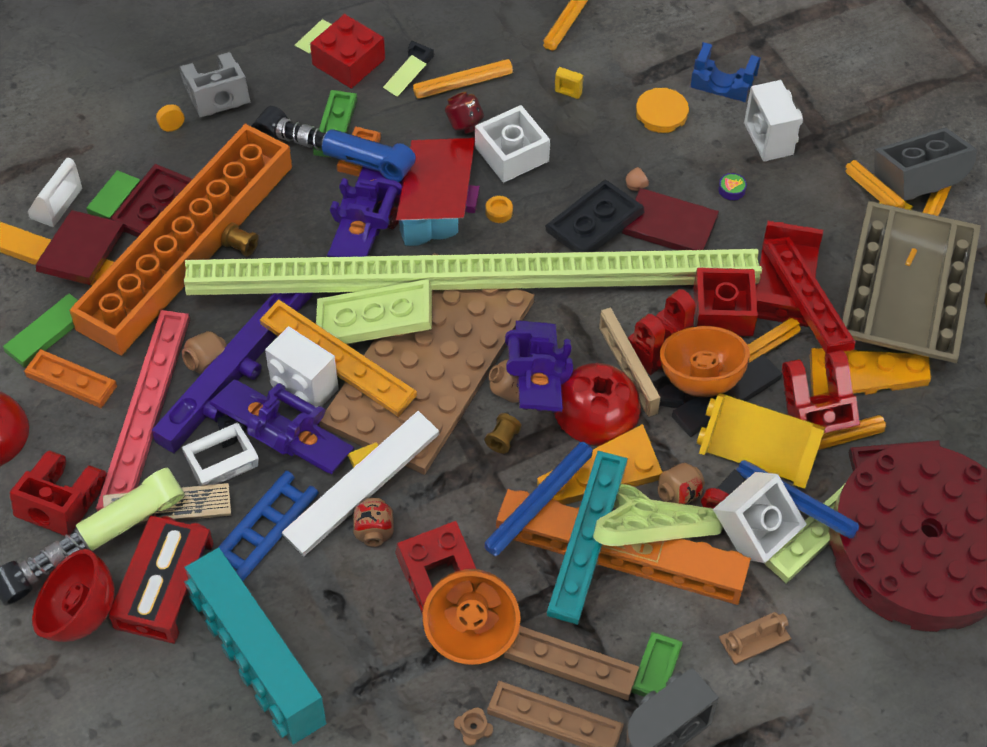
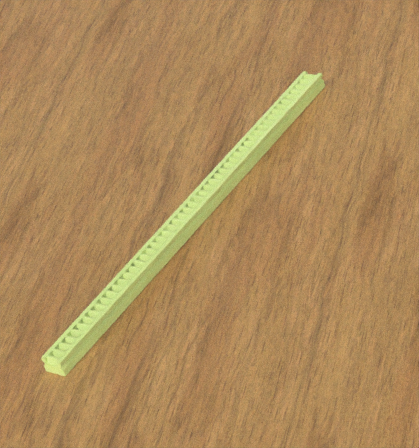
(459, 271)

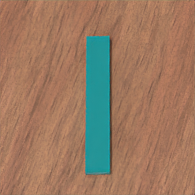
(583, 549)

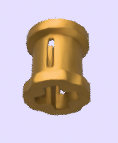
(239, 239)
(502, 434)

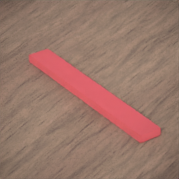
(146, 404)

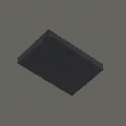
(595, 218)

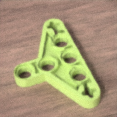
(648, 520)

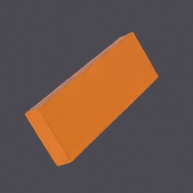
(70, 378)

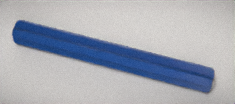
(538, 499)
(809, 505)

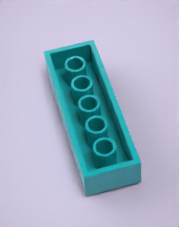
(255, 647)

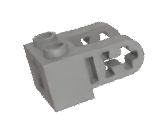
(216, 89)

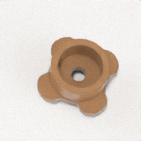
(477, 717)

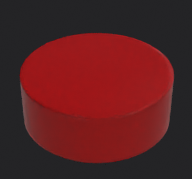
(713, 497)

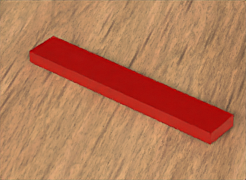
(808, 295)

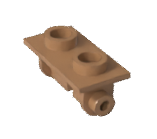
(756, 637)

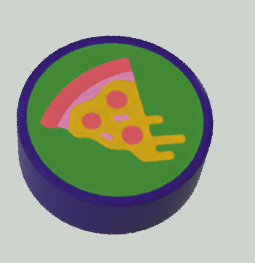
(732, 186)

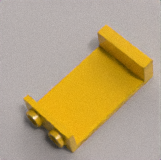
(761, 437)

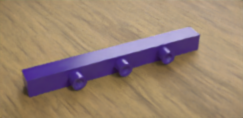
(231, 364)

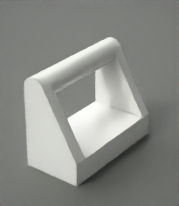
(56, 194)
(225, 469)

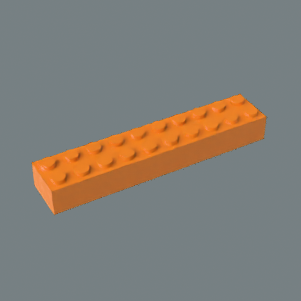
(188, 229)

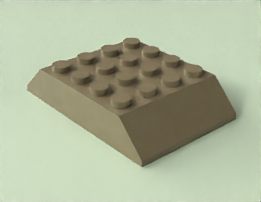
(914, 305)

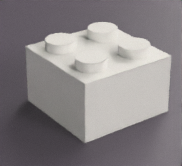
(772, 120)
(512, 143)
(302, 367)
(760, 516)

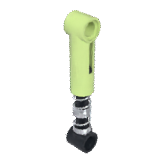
(155, 494)

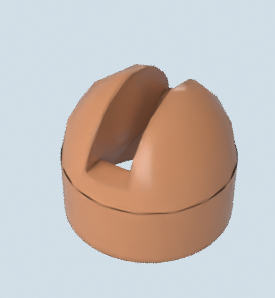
(636, 179)

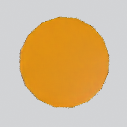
(662, 110)

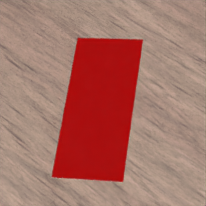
(438, 180)

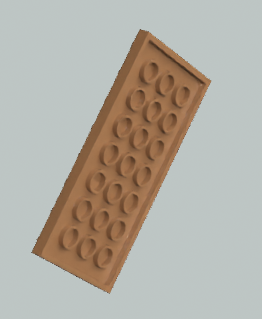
(439, 363)

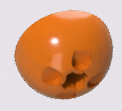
(704, 360)
(469, 632)

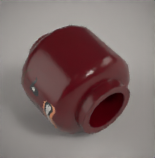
(464, 112)

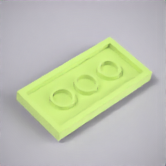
(377, 312)

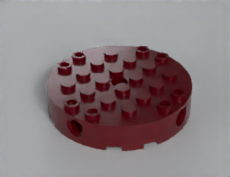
(917, 537)

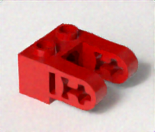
(653, 330)
(832, 409)
(49, 505)
(430, 551)

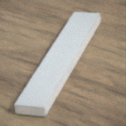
(360, 483)

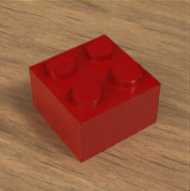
(347, 51)
(726, 299)

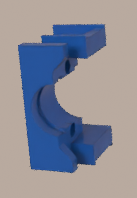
(712, 80)

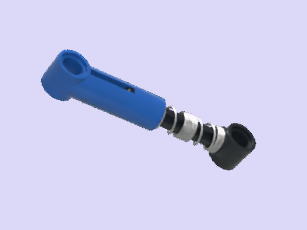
(390, 161)

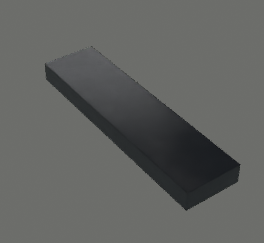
(759, 376)

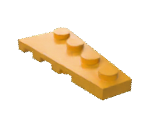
(873, 371)
(640, 469)

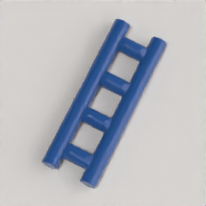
(264, 508)

